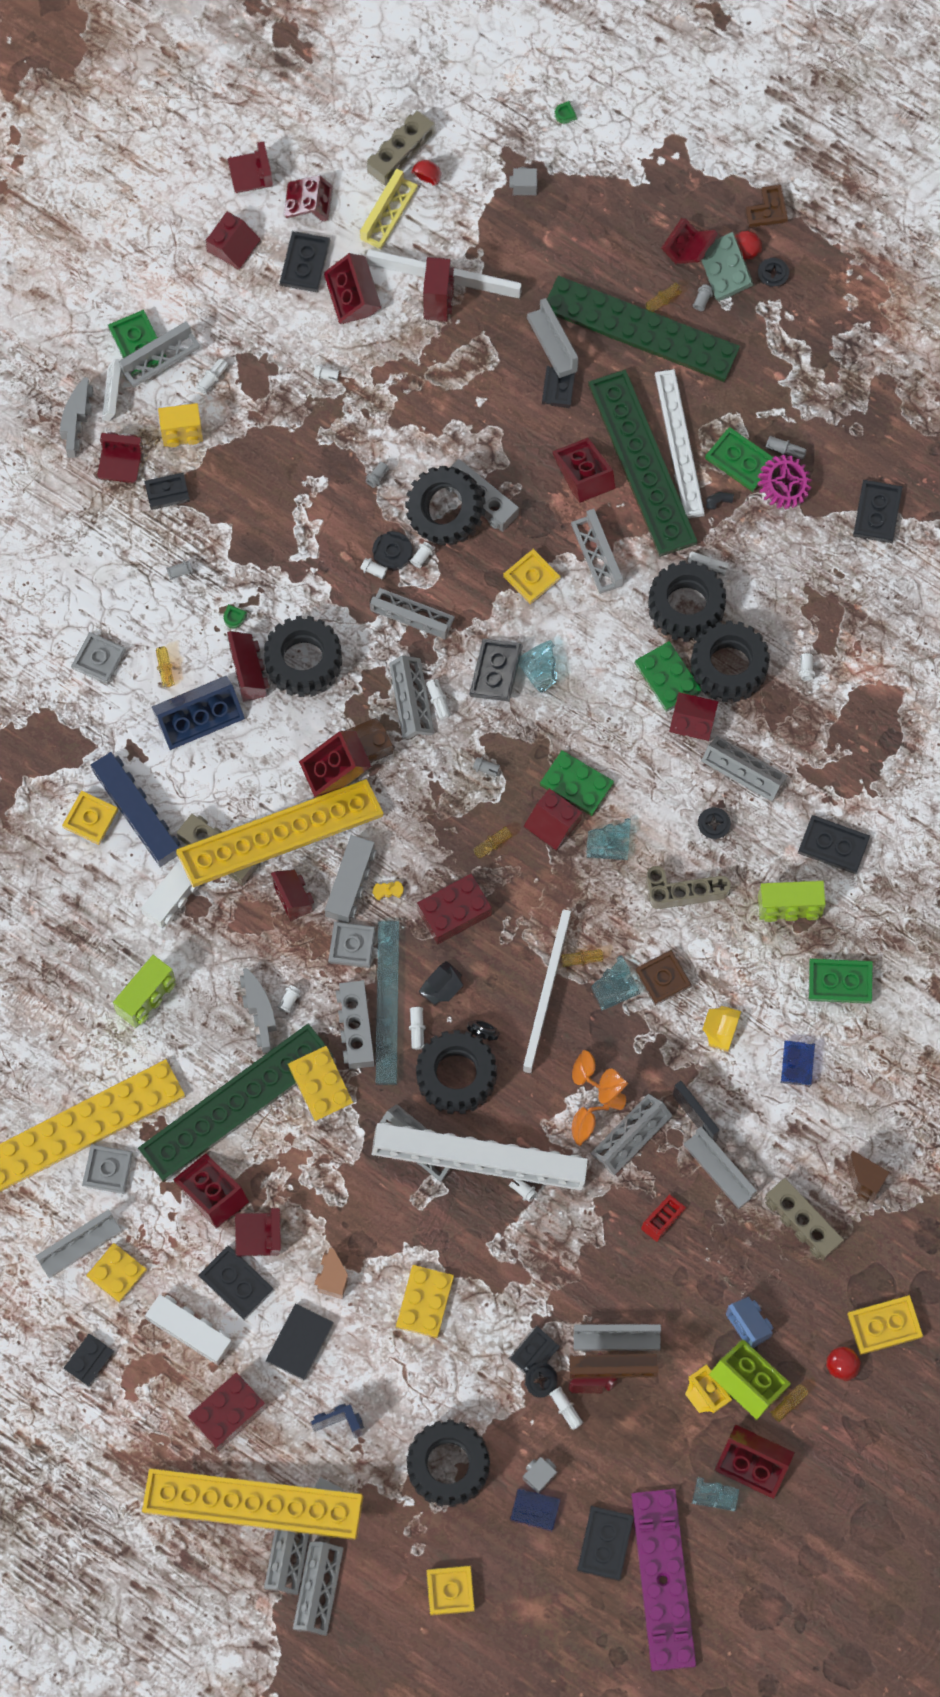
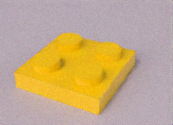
(531, 576)
(90, 817)
(116, 1273)
(450, 1590)

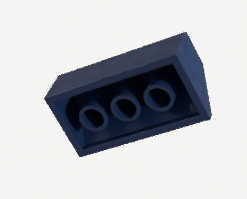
(198, 712)

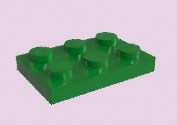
(132, 334)
(738, 458)
(666, 675)
(577, 783)
(840, 981)

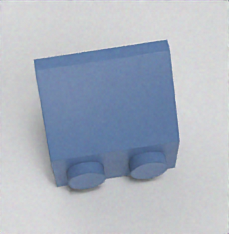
(749, 1322)

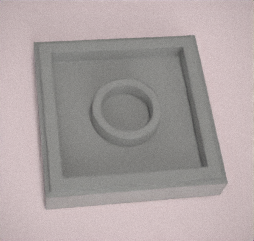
(98, 658)
(352, 944)
(107, 1169)

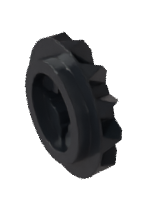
(767, 266)
(720, 816)
(483, 1030)
(548, 1385)

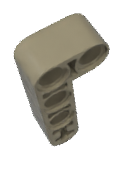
(688, 887)

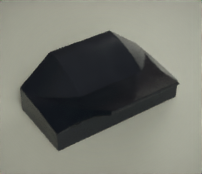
(442, 984)

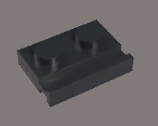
(557, 390)
(167, 491)
(534, 1349)
(88, 1360)

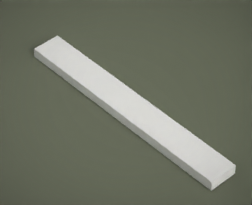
(461, 277)
(679, 443)
(547, 990)

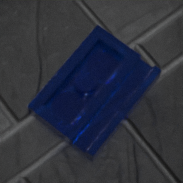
(797, 1063)
(535, 1509)

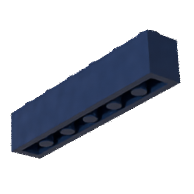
(135, 809)

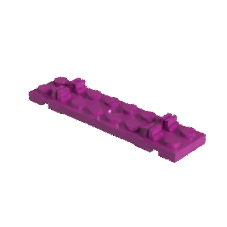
(664, 1604)

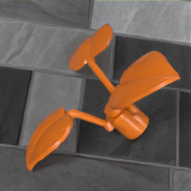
(609, 1095)

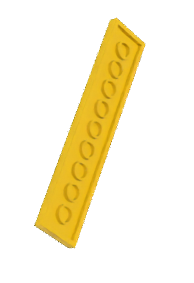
(279, 833)
(88, 1123)
(252, 1504)

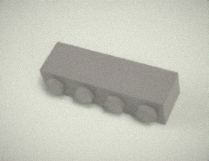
(350, 879)

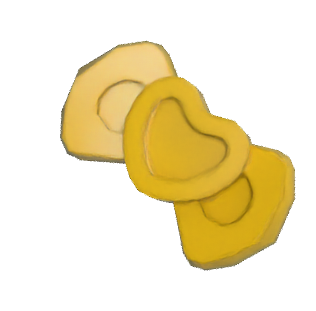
(388, 890)

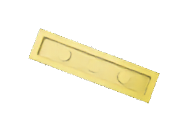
(381, 207)

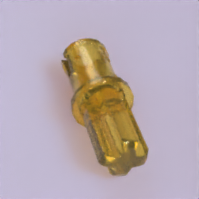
(663, 297)
(164, 667)
(492, 842)
(582, 957)
(789, 1403)

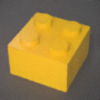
(180, 425)

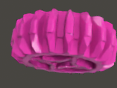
(783, 497)

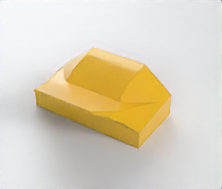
(721, 1026)
(706, 1392)

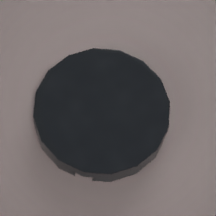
(392, 550)

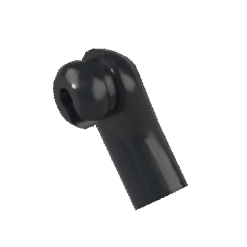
(717, 497)

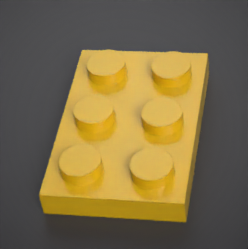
(320, 1083)
(424, 1301)
(885, 1325)

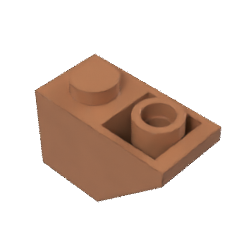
(333, 1276)

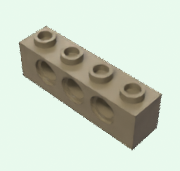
(398, 157)
(193, 827)
(816, 1223)

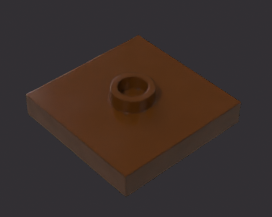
(663, 977)

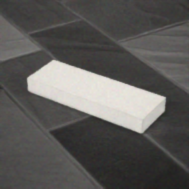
(111, 390)

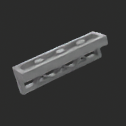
(553, 340)
(155, 348)
(605, 552)
(411, 618)
(407, 696)
(743, 768)
(401, 1118)
(634, 1135)
(720, 1168)
(78, 1244)
(617, 1337)
(279, 1562)
(314, 1586)

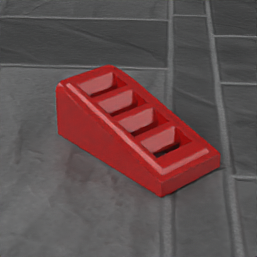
(653, 1227)

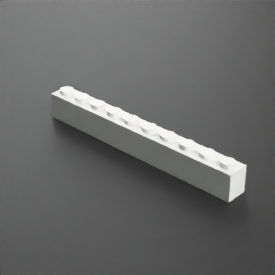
(479, 1156)

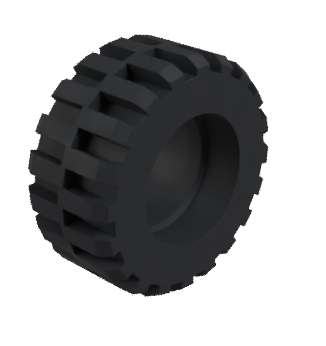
(420, 500)
(686, 576)
(298, 632)
(736, 637)
(461, 1045)
(448, 1433)

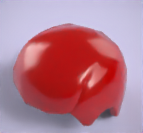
(427, 171)
(749, 244)
(843, 1363)

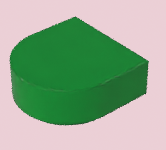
(565, 113)
(234, 616)

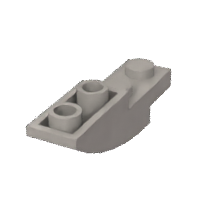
(74, 414)
(258, 1002)

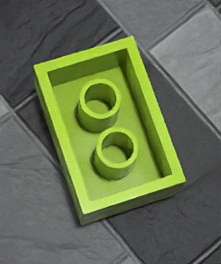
(791, 900)
(144, 991)
(749, 1379)

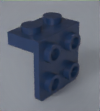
(340, 1413)

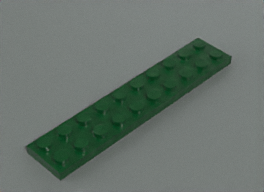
(642, 329)
(642, 463)
(228, 1106)

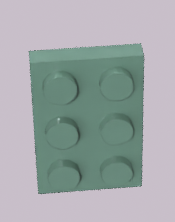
(726, 267)

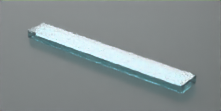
(387, 1003)

